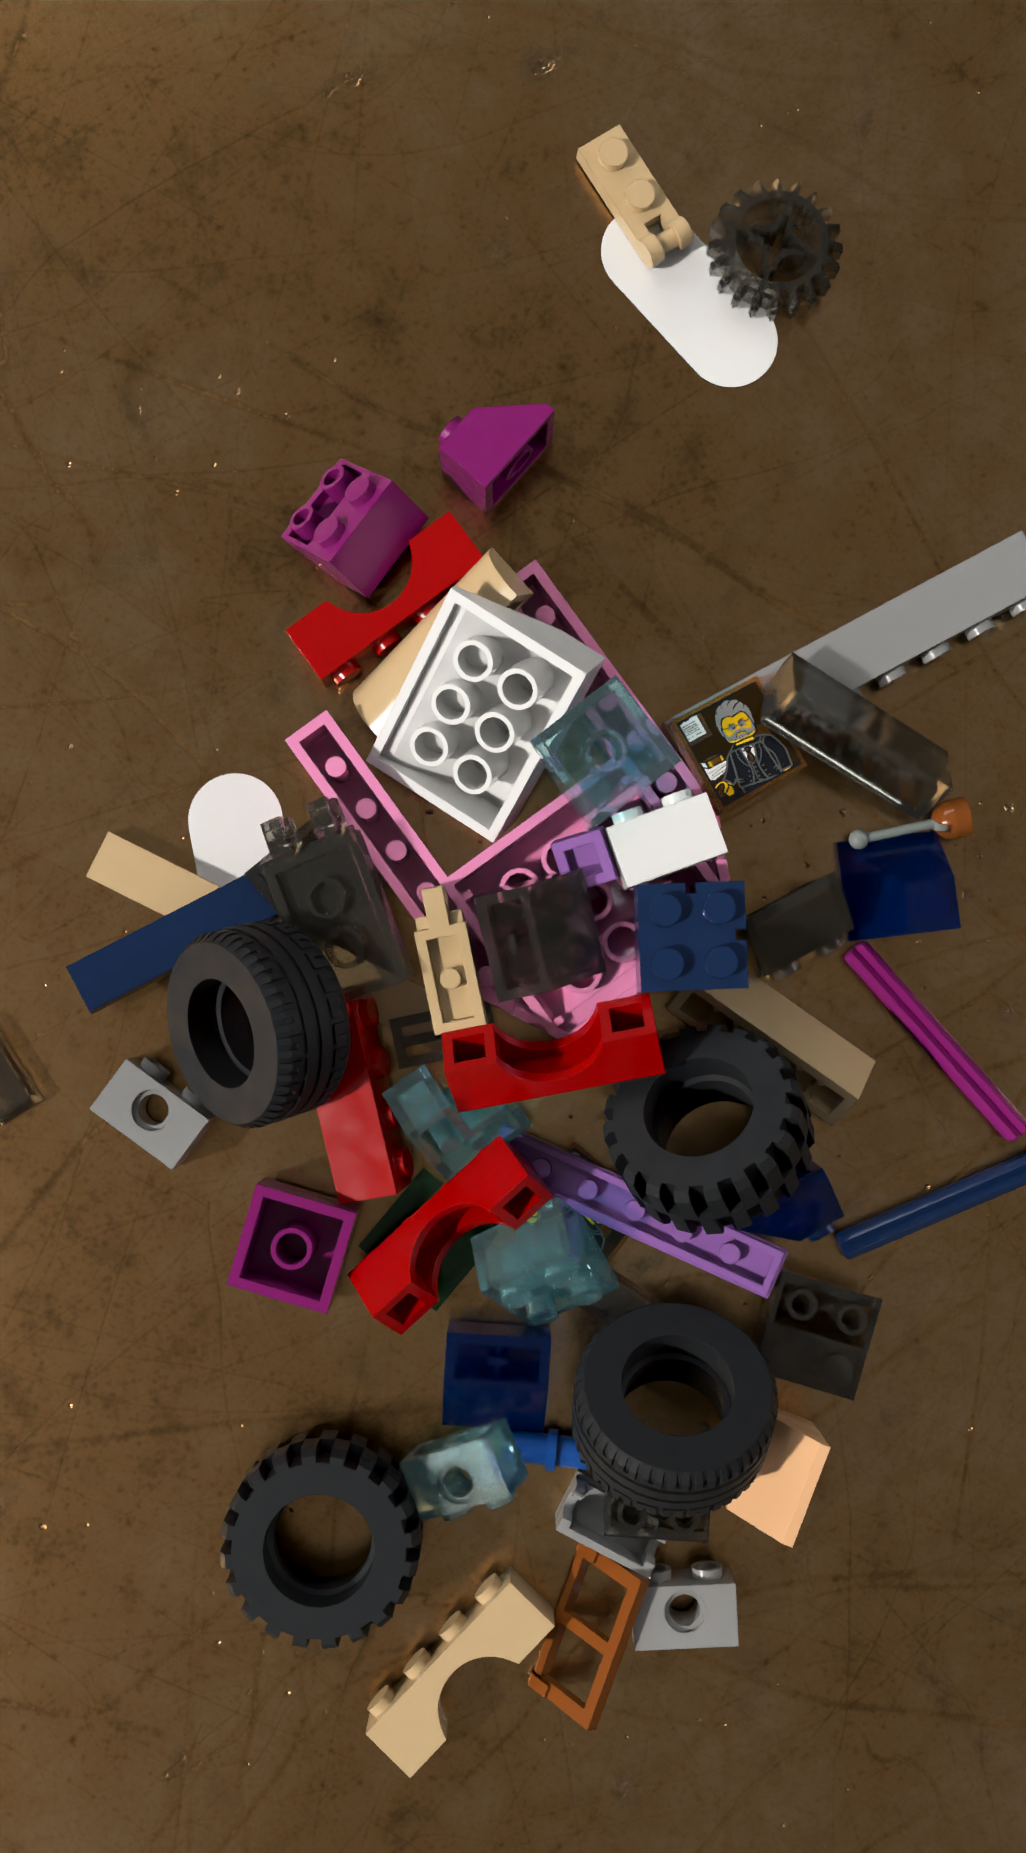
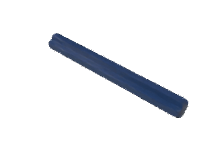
(933, 1207)

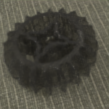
(789, 210)

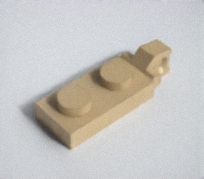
(448, 965)

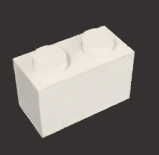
(664, 839)

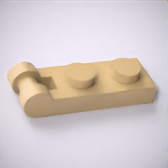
(633, 196)

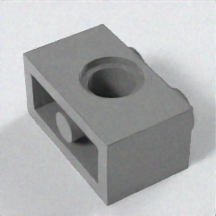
(124, 1107)
(705, 1625)

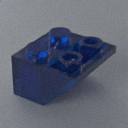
(496, 1375)

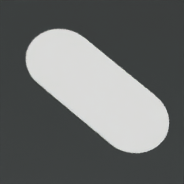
(689, 312)
(227, 826)

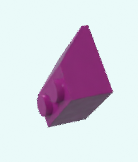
(493, 449)

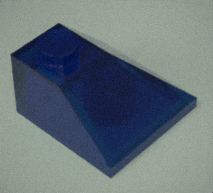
(898, 886)
(804, 1214)

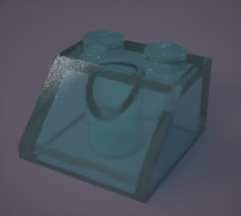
(604, 752)

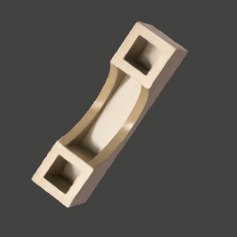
(502, 1623)

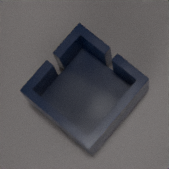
(690, 936)

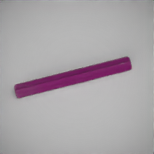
(936, 1040)

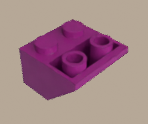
(355, 526)

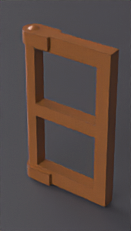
(612, 1648)

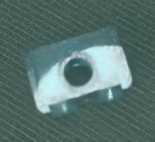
(484, 1452)

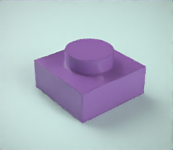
(586, 851)

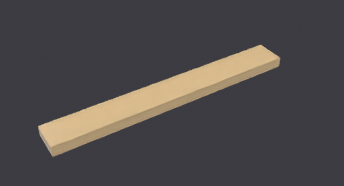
(169, 887)

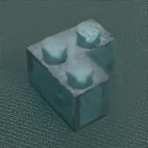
(440, 1132)

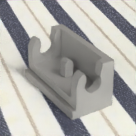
(582, 1519)

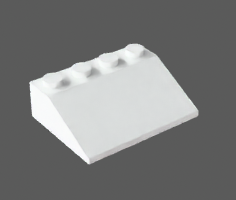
(475, 704)

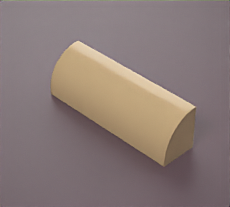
(487, 578)
(825, 1063)

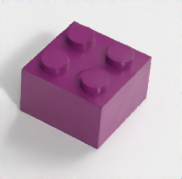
(293, 1245)

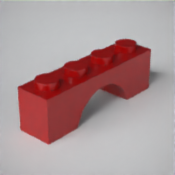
(340, 640)
(497, 1069)
(402, 1273)

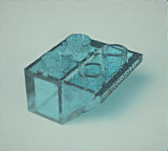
(543, 1265)

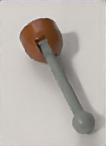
(949, 819)

